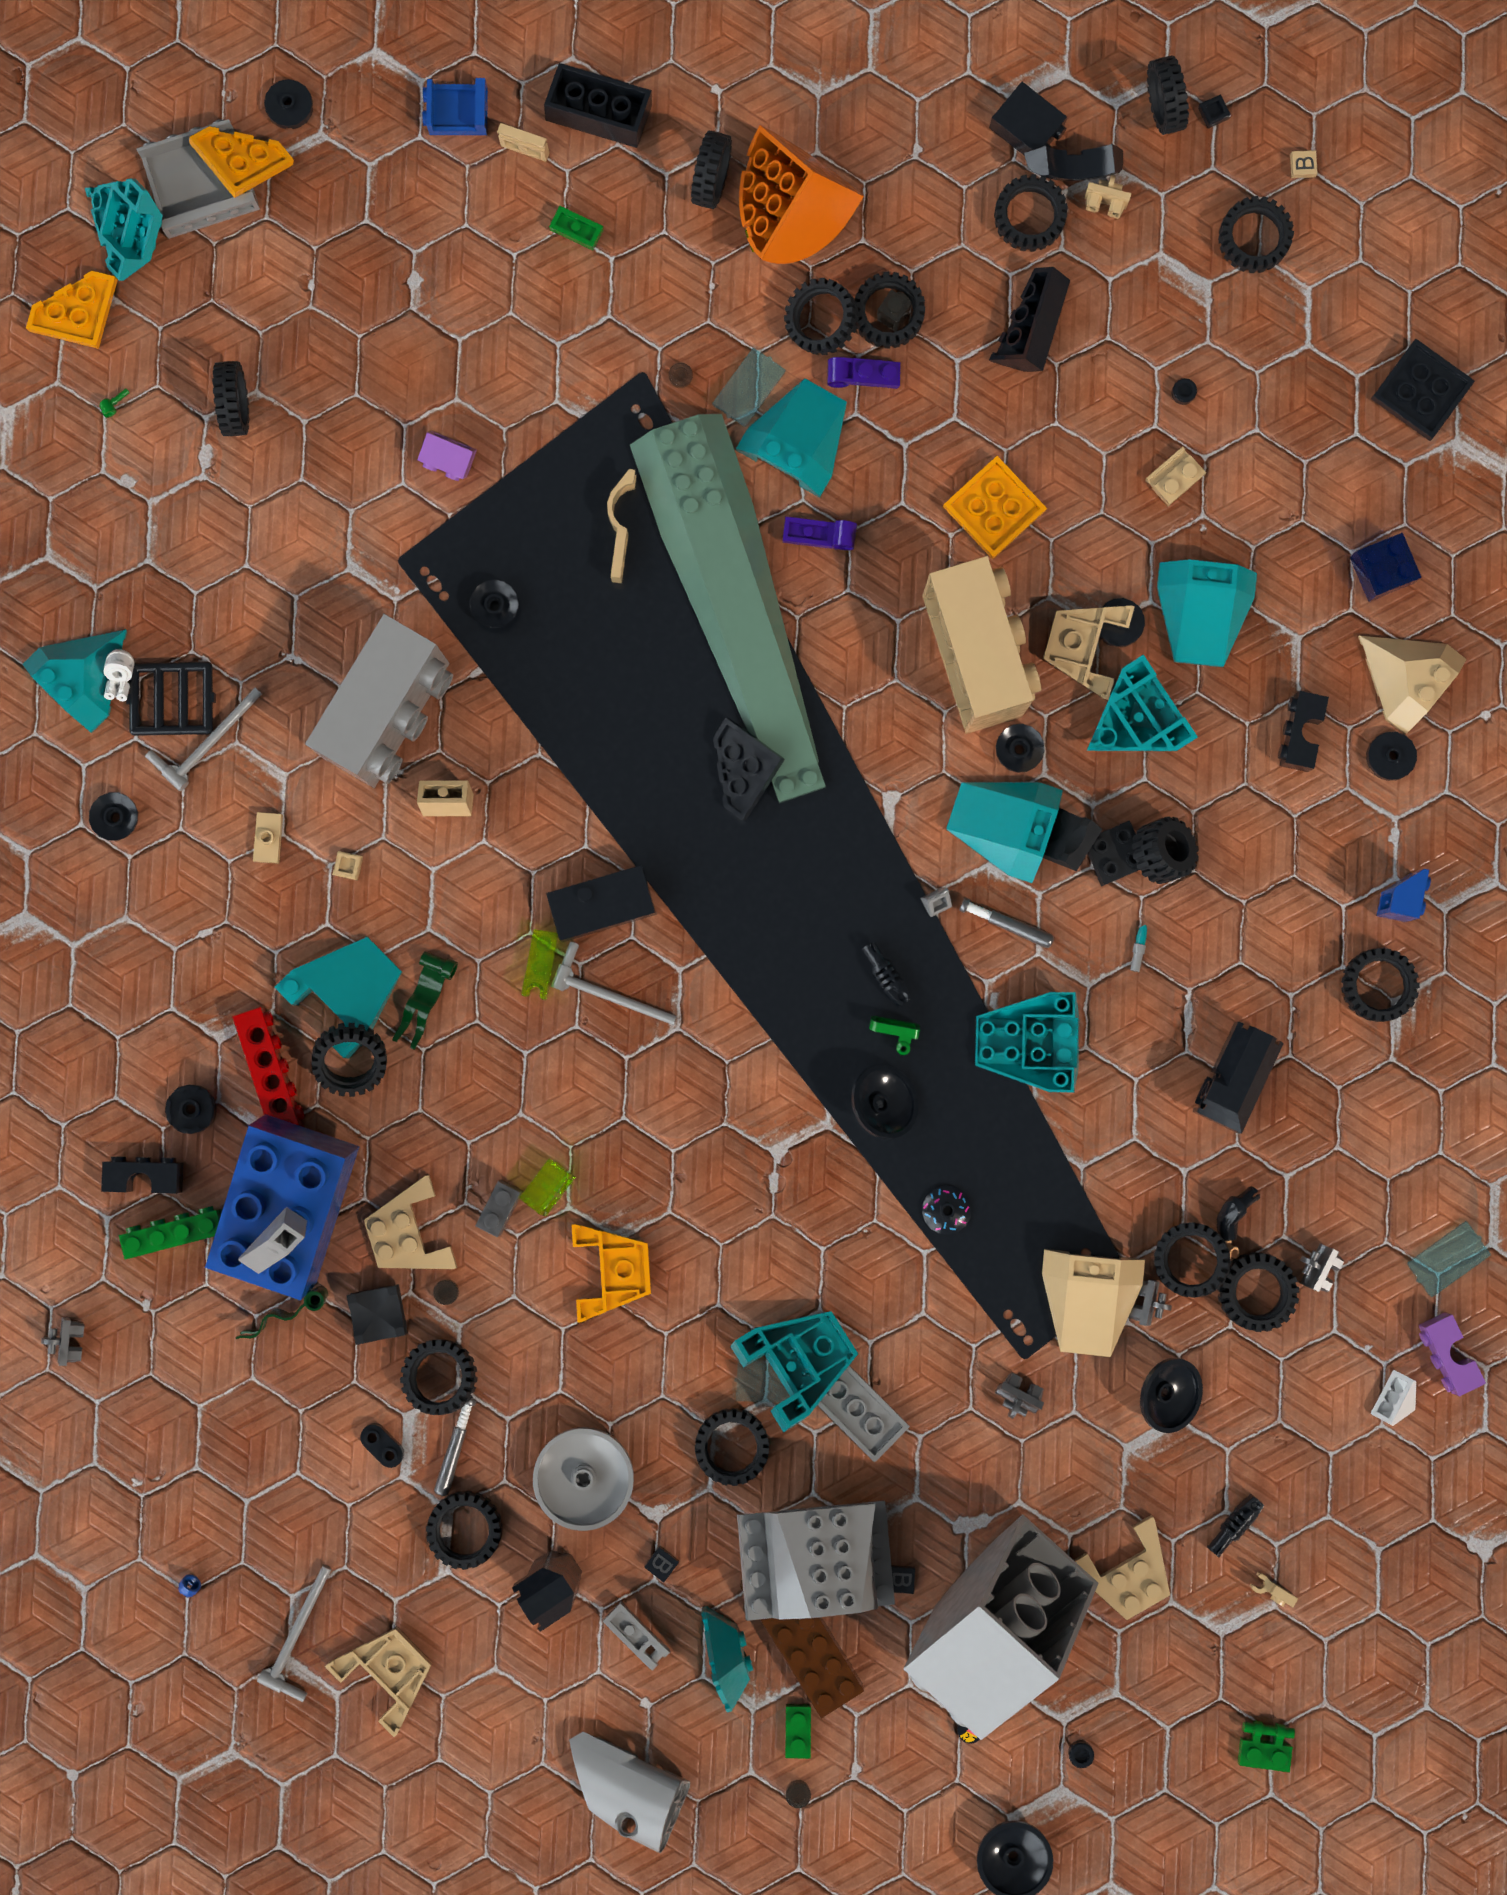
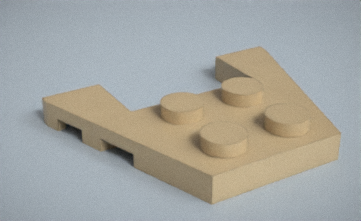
(1075, 640)
(397, 1236)
(1138, 1580)
(394, 1665)

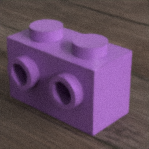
(446, 455)

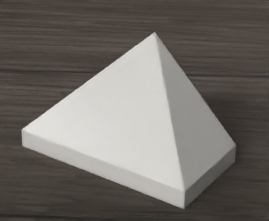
(1396, 1399)

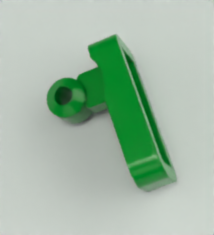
(903, 1029)

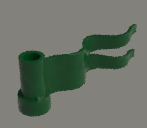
(426, 993)
(311, 1302)

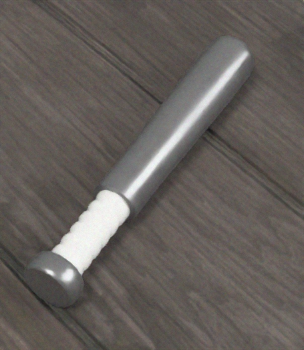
(1012, 925)
(453, 1451)

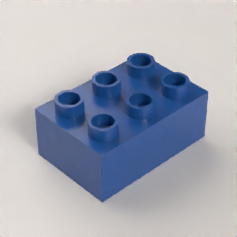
(277, 1170)

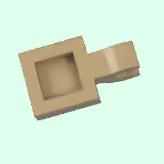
(1279, 1594)

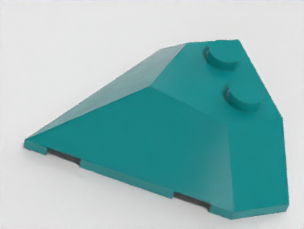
(125, 224)
(75, 675)
(1140, 715)
(726, 1656)

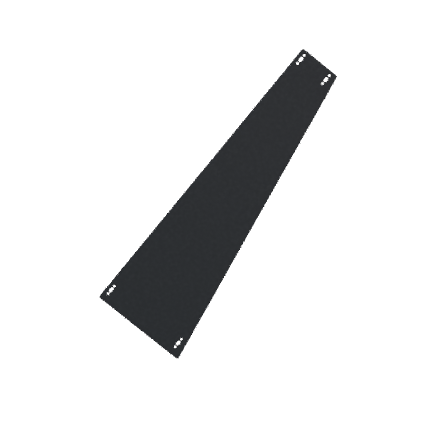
(779, 902)

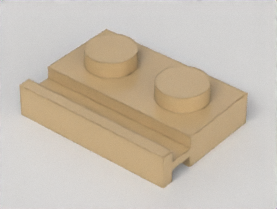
(523, 142)
(1175, 476)

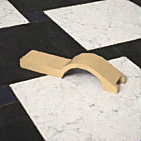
(625, 484)

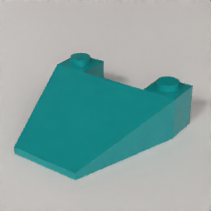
(349, 981)
(806, 1357)

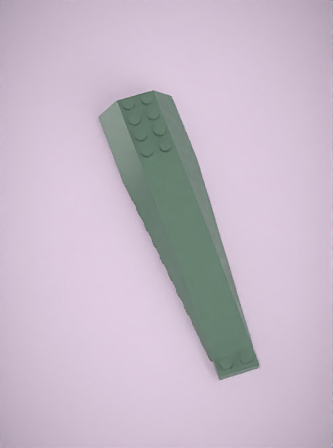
(727, 577)

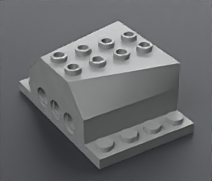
(815, 1561)

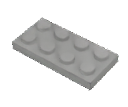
(863, 1414)

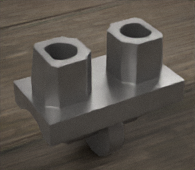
(1318, 1267)
(1145, 1313)
(65, 1353)
(1017, 1400)

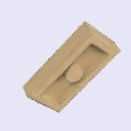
(268, 838)

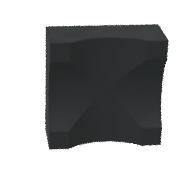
(1071, 839)
(1113, 853)
(377, 1314)

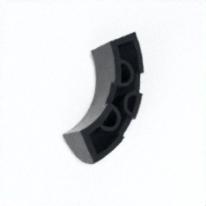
(1089, 165)

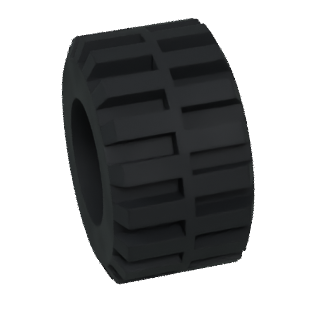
(1165, 850)

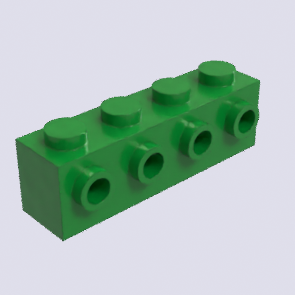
(170, 1234)

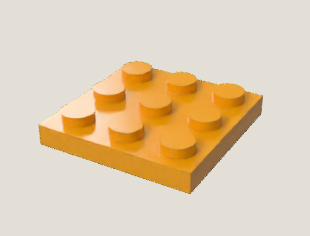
(994, 507)

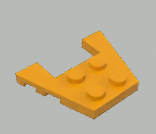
(622, 1267)

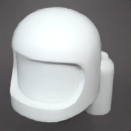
(118, 670)

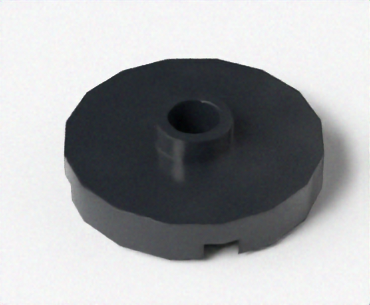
(290, 115)
(1121, 636)
(1380, 761)
(178, 1113)

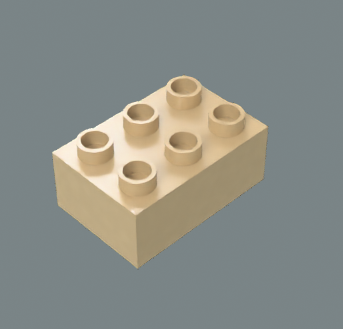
(980, 643)

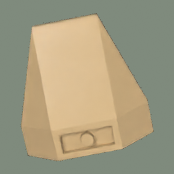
(1090, 1298)

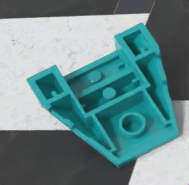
(799, 435)

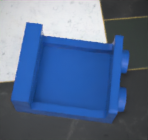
(456, 108)

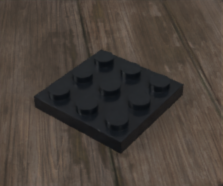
(1423, 389)

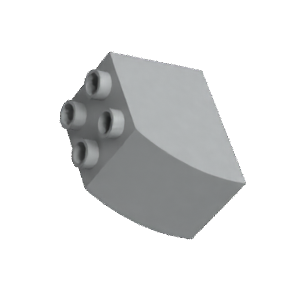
(1002, 1629)

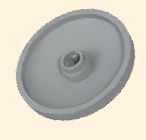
(583, 1478)

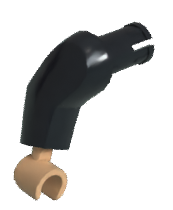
(1231, 1213)

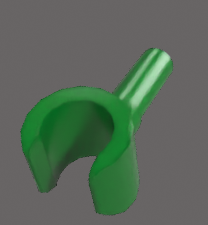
(107, 405)

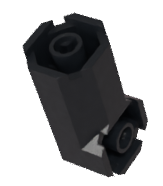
(1238, 1077)
(549, 1588)

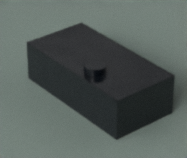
(598, 105)
(601, 903)

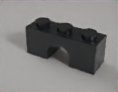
(1296, 751)
(120, 1174)

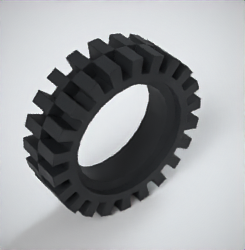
(1287, 1298)

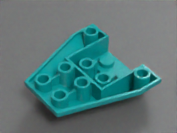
(1204, 608)
(1006, 823)
(1032, 1041)

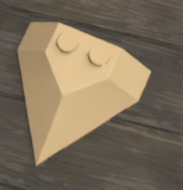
(1409, 676)

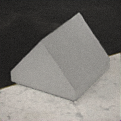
(937, 901)

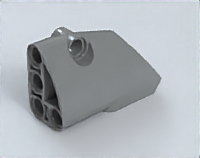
(625, 1787)

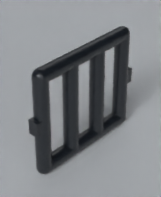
(182, 728)

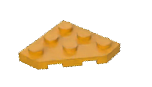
(239, 158)
(76, 310)

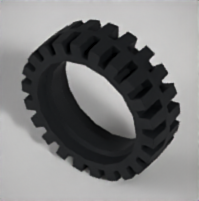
(1167, 95)
(711, 169)
(1041, 187)
(1271, 211)
(892, 282)
(797, 304)
(231, 398)
(1409, 981)
(349, 1084)
(1165, 1274)
(410, 1372)
(732, 1477)
(465, 1560)

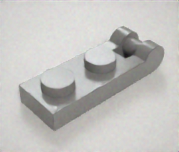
(635, 1635)

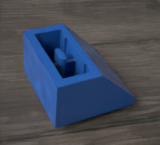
(1405, 898)

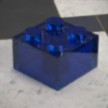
(1385, 567)

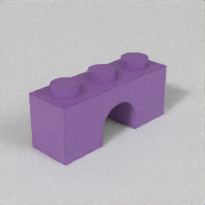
(1439, 1335)

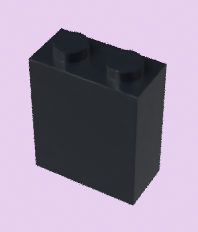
(1028, 120)

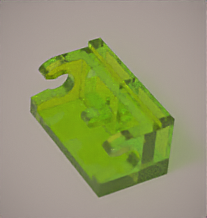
(547, 1187)

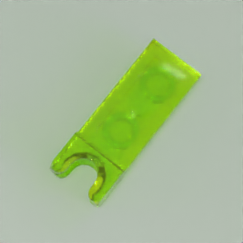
(540, 963)

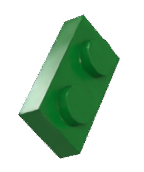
(576, 228)
(798, 1731)

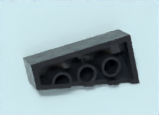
(1033, 322)

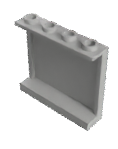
(186, 186)

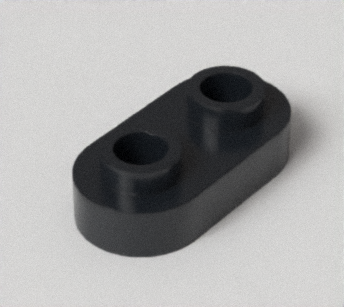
(384, 1443)

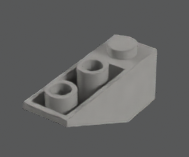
(275, 1241)

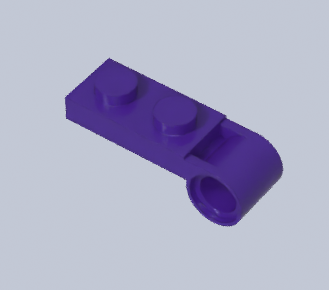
(862, 372)
(820, 534)

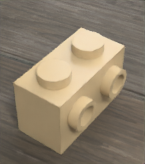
(445, 798)

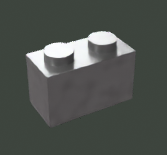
(499, 1208)

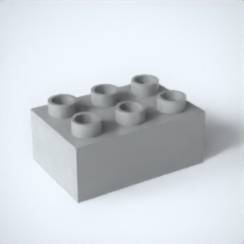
(381, 703)

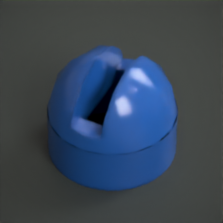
(191, 1580)

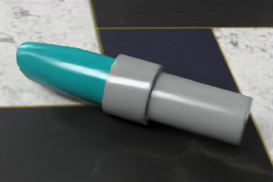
(1139, 949)

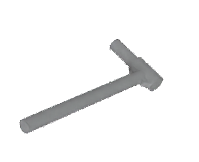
(178, 775)
(564, 979)
(273, 1677)

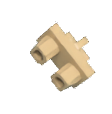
(1109, 194)

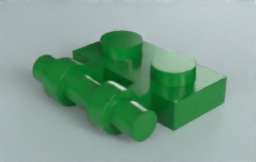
(1266, 1754)

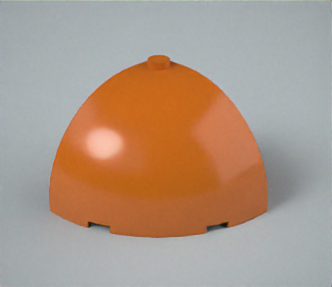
(791, 200)

